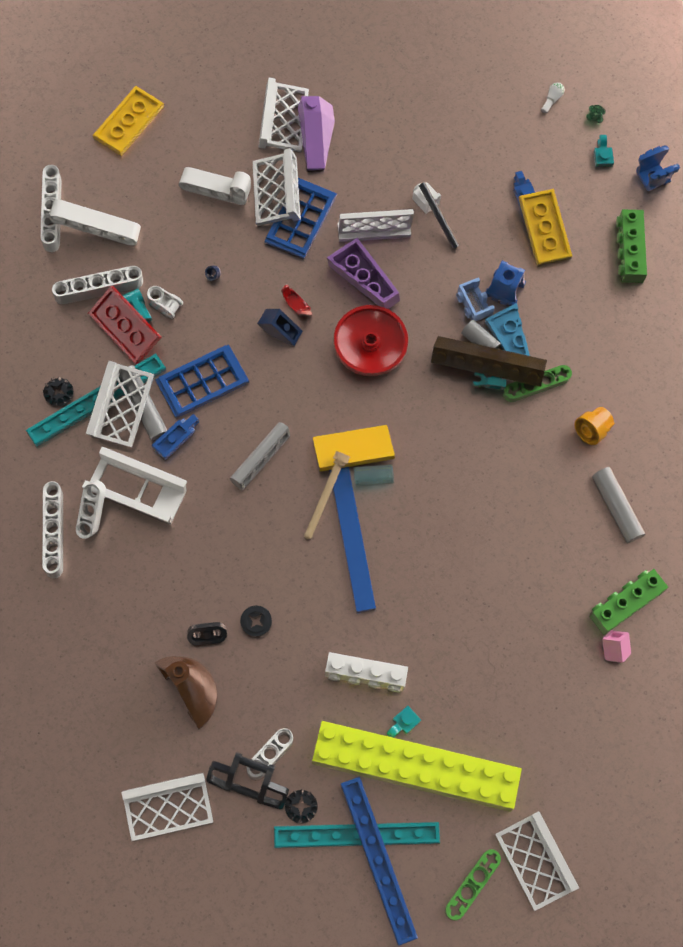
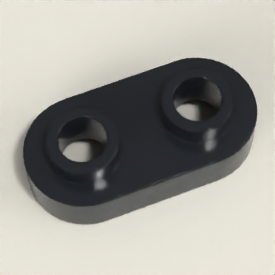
(207, 634)

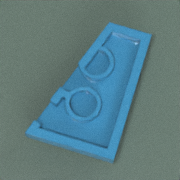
(508, 330)

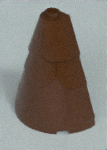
(193, 684)

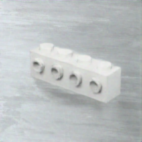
(366, 671)

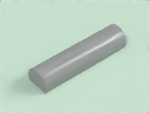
(150, 417)
(260, 456)
(618, 505)

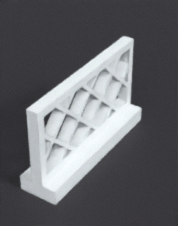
(268, 116)
(291, 188)
(375, 225)
(104, 399)
(163, 788)
(553, 852)

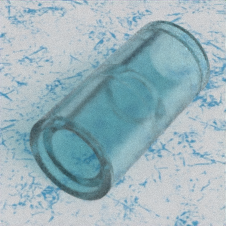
(373, 475)

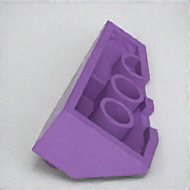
(316, 126)

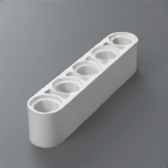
(50, 184)
(94, 222)
(88, 284)
(49, 521)

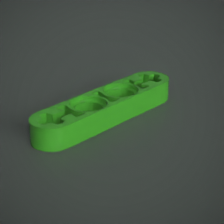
(560, 380)
(475, 886)

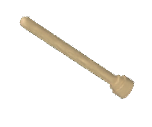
(340, 461)

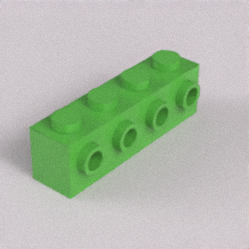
(632, 246)
(629, 601)

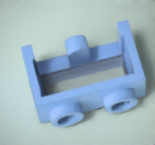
(474, 301)

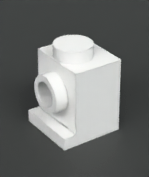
(420, 200)

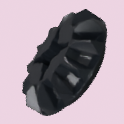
(58, 399)
(255, 612)
(293, 812)

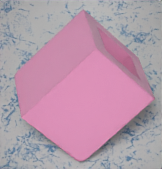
(616, 646)

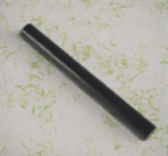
(440, 218)

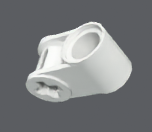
(166, 304)

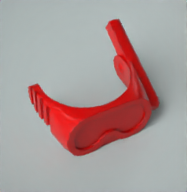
(295, 302)

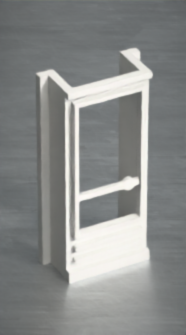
(170, 494)

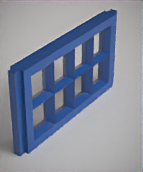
(289, 247)
(170, 396)

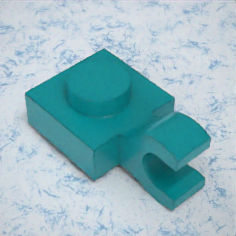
(603, 155)
(490, 382)
(405, 722)

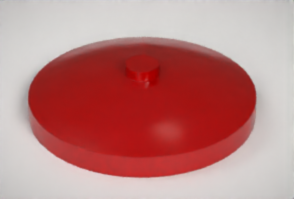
(370, 340)

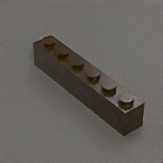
(489, 361)

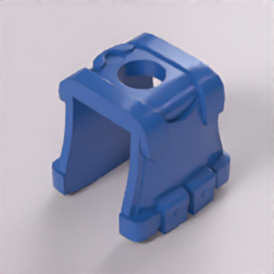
(650, 163)
(505, 284)

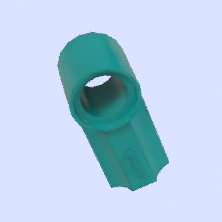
(137, 301)

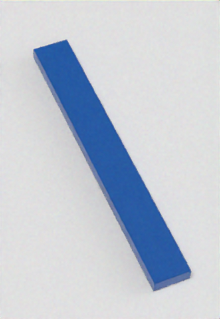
(353, 542)
(379, 861)

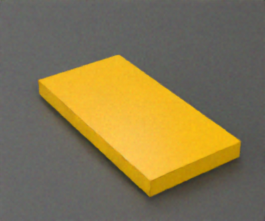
(128, 120)
(545, 227)
(360, 445)

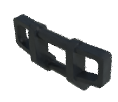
(229, 784)

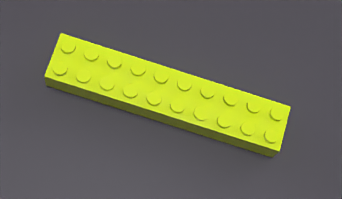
(417, 766)

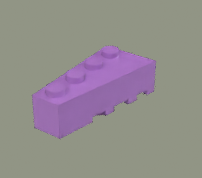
(362, 271)

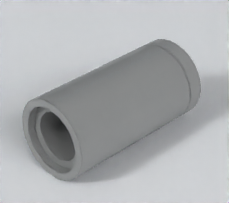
(478, 335)

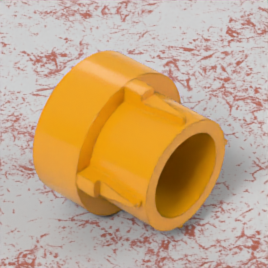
(594, 425)

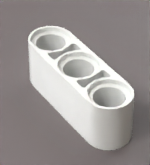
(84, 515)
(273, 744)

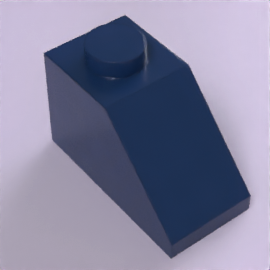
(280, 326)

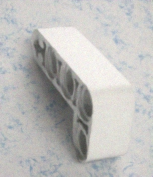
(217, 186)

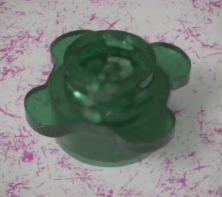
(596, 109)

